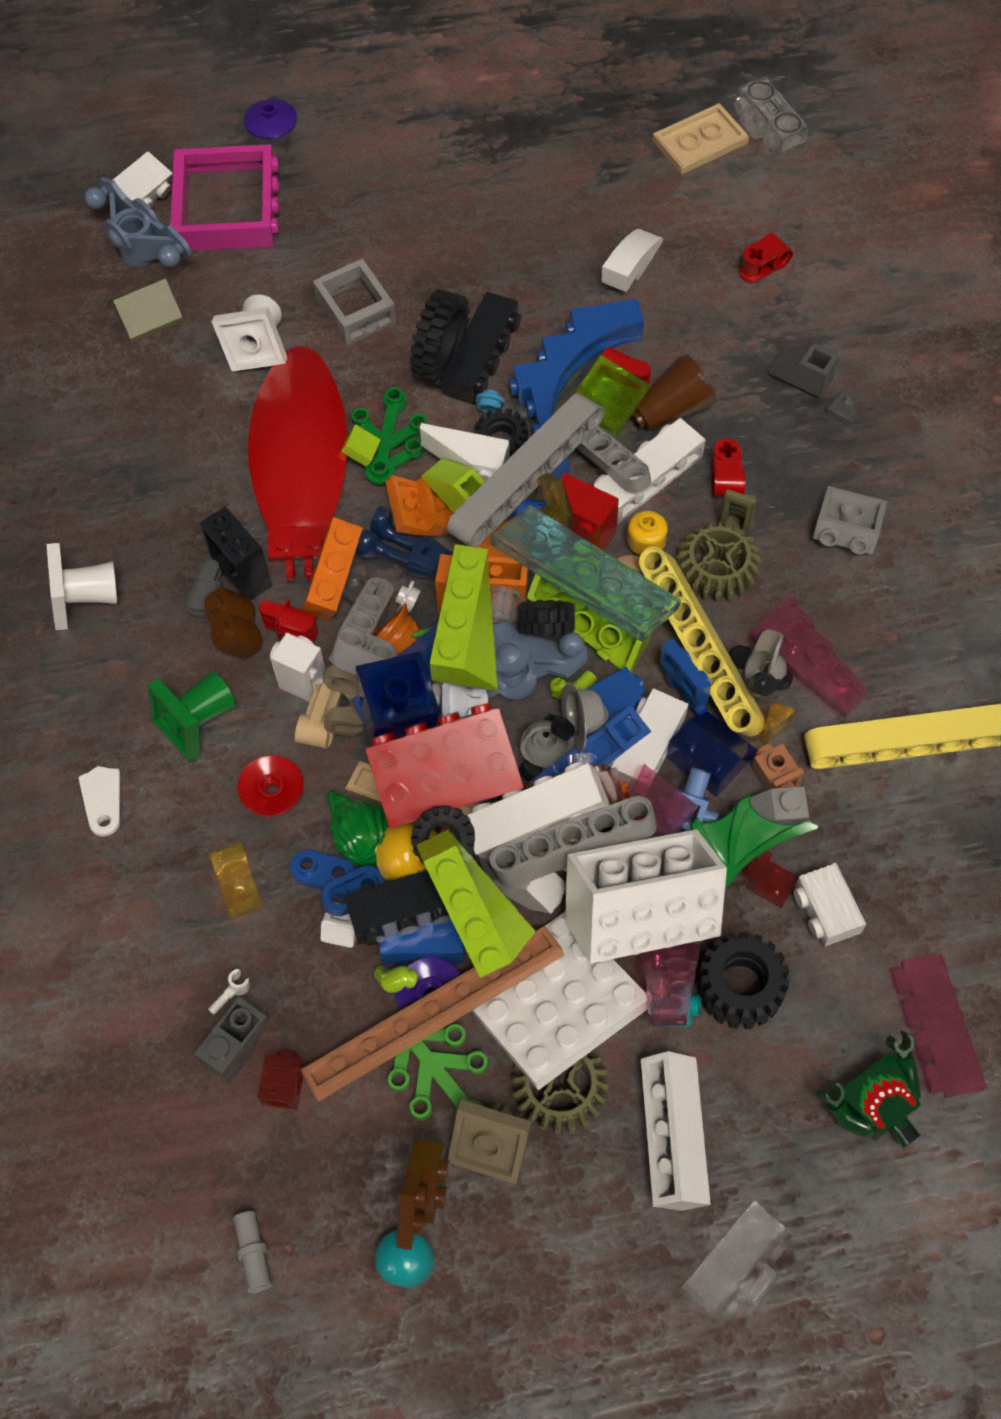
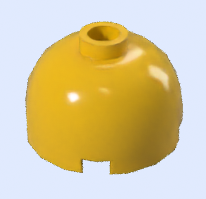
(396, 853)

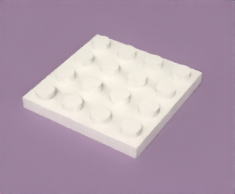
(561, 1010)

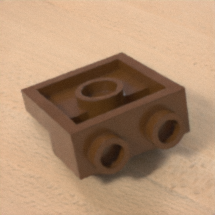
(421, 1190)

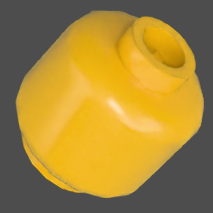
(646, 530)

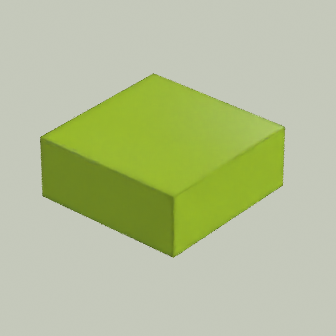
(360, 445)

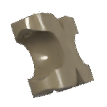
(343, 719)

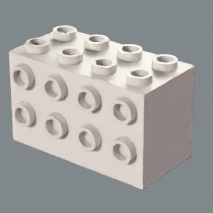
(644, 895)

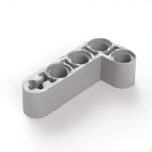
(356, 638)

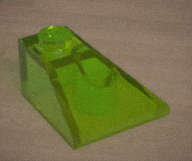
(615, 391)

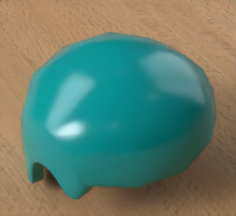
(403, 1266)

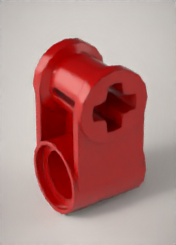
(764, 258)
(727, 468)

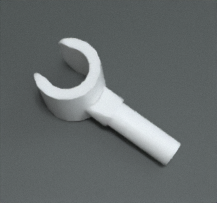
(230, 991)

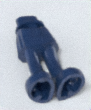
(425, 552)

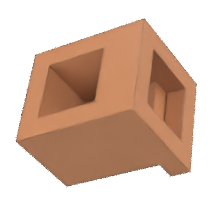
(771, 776)

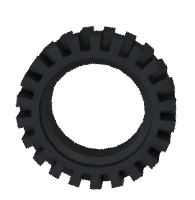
(438, 334)

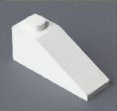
(473, 450)

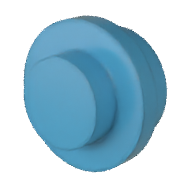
(489, 401)

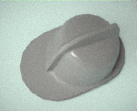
(584, 711)

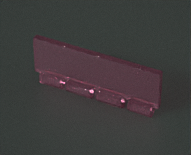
(943, 1026)

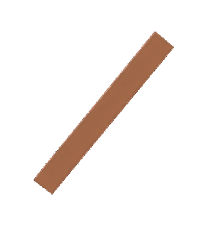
(425, 1017)

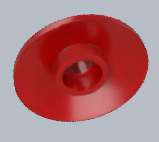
(267, 773)

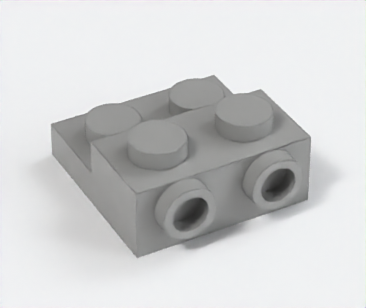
(850, 520)

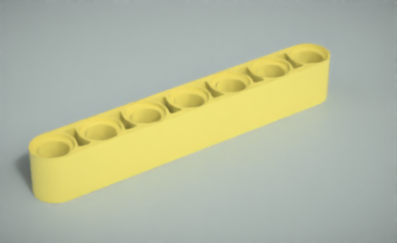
(710, 650)
(904, 737)

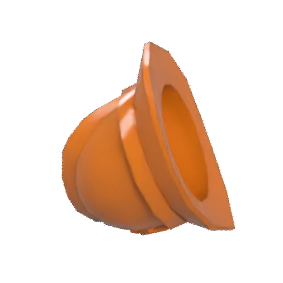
(399, 630)

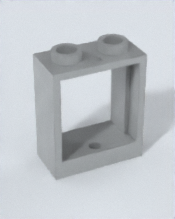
(353, 327)

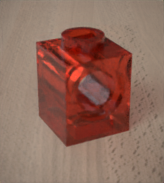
(281, 1081)

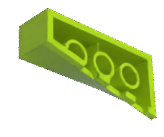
(465, 633)
(604, 636)
(479, 910)

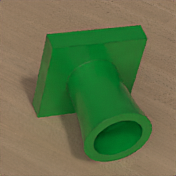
(182, 716)

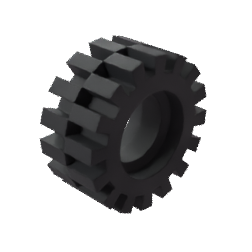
(504, 423)
(545, 617)
(447, 816)

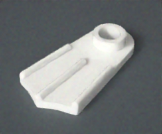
(102, 799)

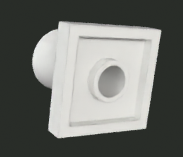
(251, 335)
(77, 585)

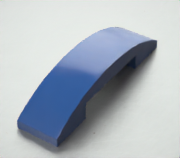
(608, 742)

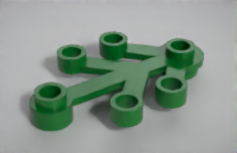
(389, 439)

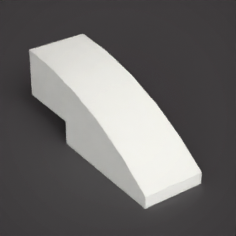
(630, 259)

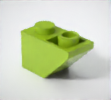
(452, 482)

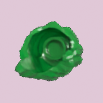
(356, 828)

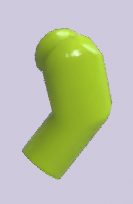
(585, 681)
(396, 978)

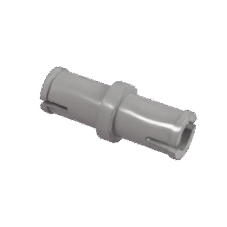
(251, 1252)

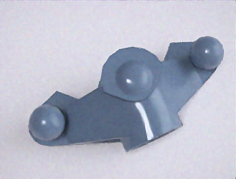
(136, 228)
(528, 657)

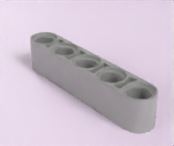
(556, 840)

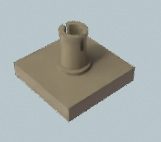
(489, 1141)

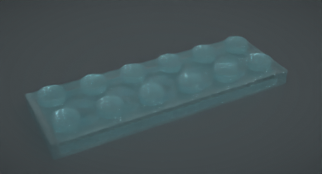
(586, 572)

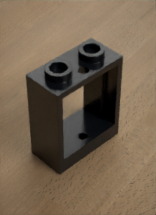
(236, 552)

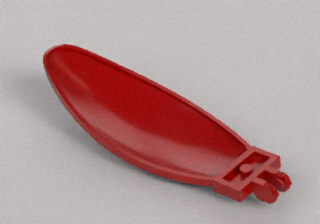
(297, 456)

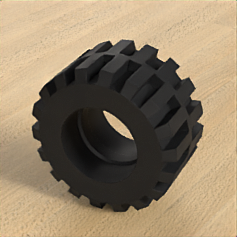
(748, 954)

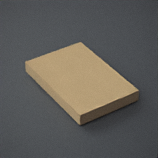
(700, 138)

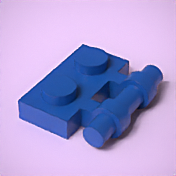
(685, 676)

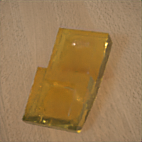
(555, 498)
(235, 880)

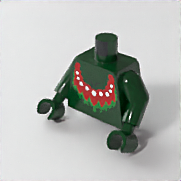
(880, 1096)

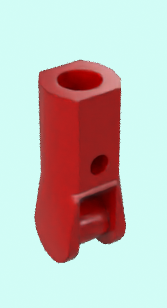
(634, 366)

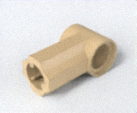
(310, 726)

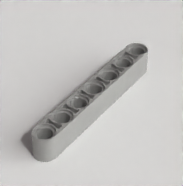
(519, 474)

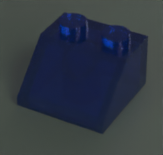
(396, 694)
(710, 747)

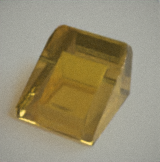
(778, 720)

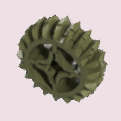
(720, 550)
(571, 1096)

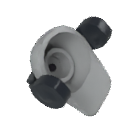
(763, 667)
(545, 744)

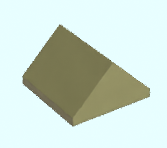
(146, 309)

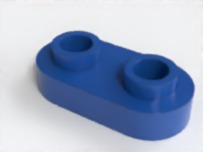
(321, 871)
(348, 884)

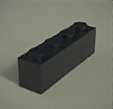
(480, 348)
(396, 907)

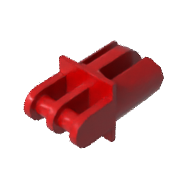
(288, 619)

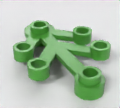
(433, 1066)

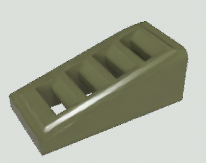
(738, 510)

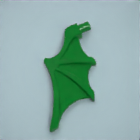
(745, 835)

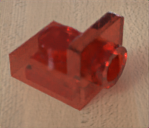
(770, 880)

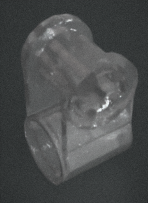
(505, 604)

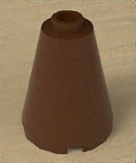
(674, 395)

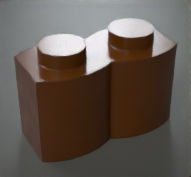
(232, 623)

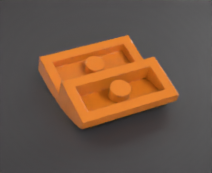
(417, 508)

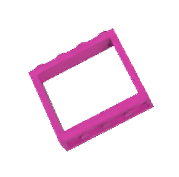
(225, 159)

